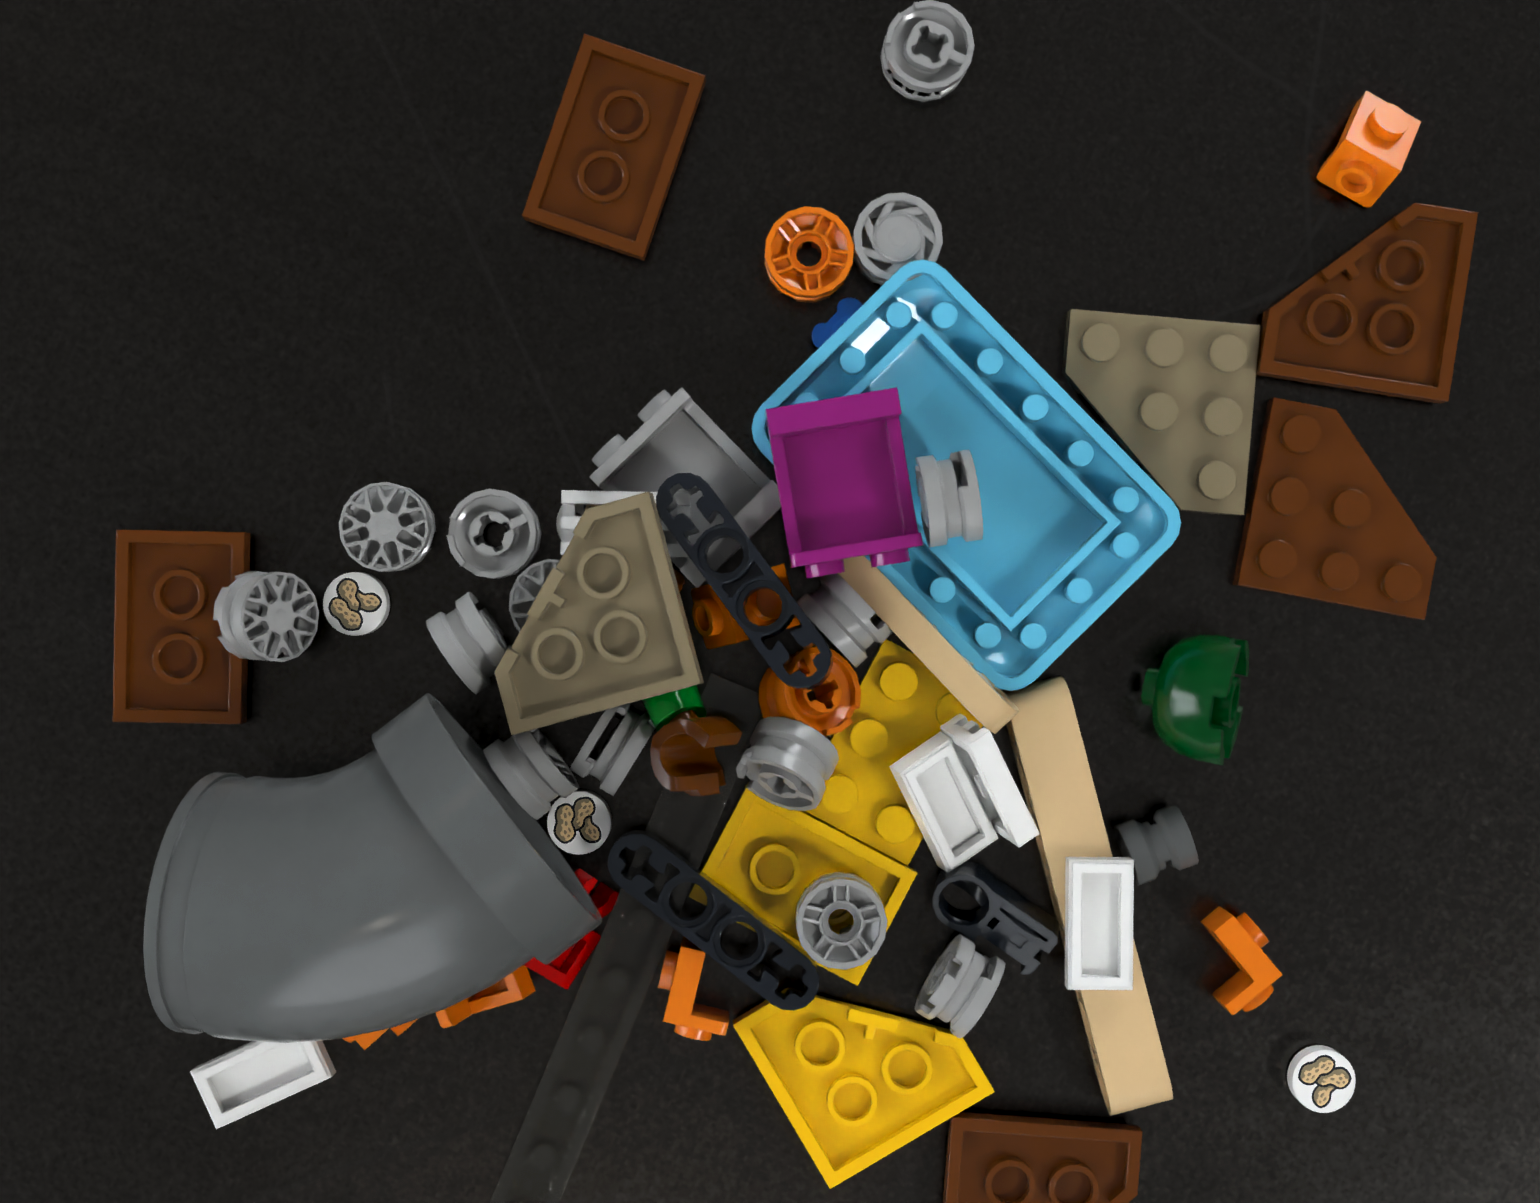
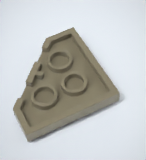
(1171, 398)
(602, 624)

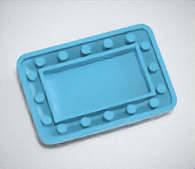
(1058, 496)

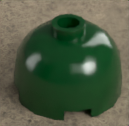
(1198, 696)

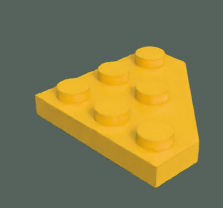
(859, 1078)

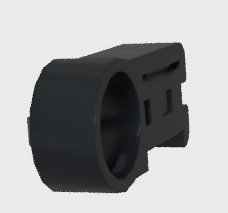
(1005, 915)

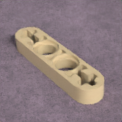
(954, 671)

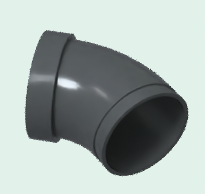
(353, 892)

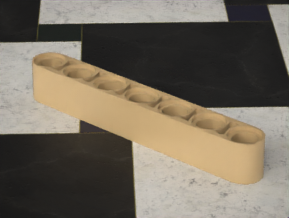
(1071, 824)

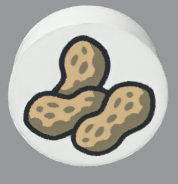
(356, 603)
(579, 822)
(1321, 1078)

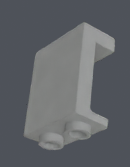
(685, 440)

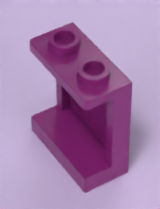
(843, 481)

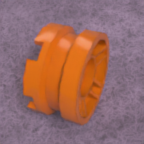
(827, 236)
(834, 699)

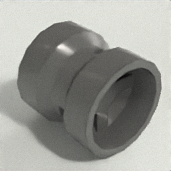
(1158, 843)

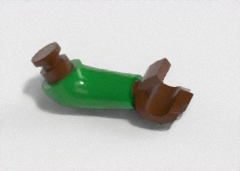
(686, 739)

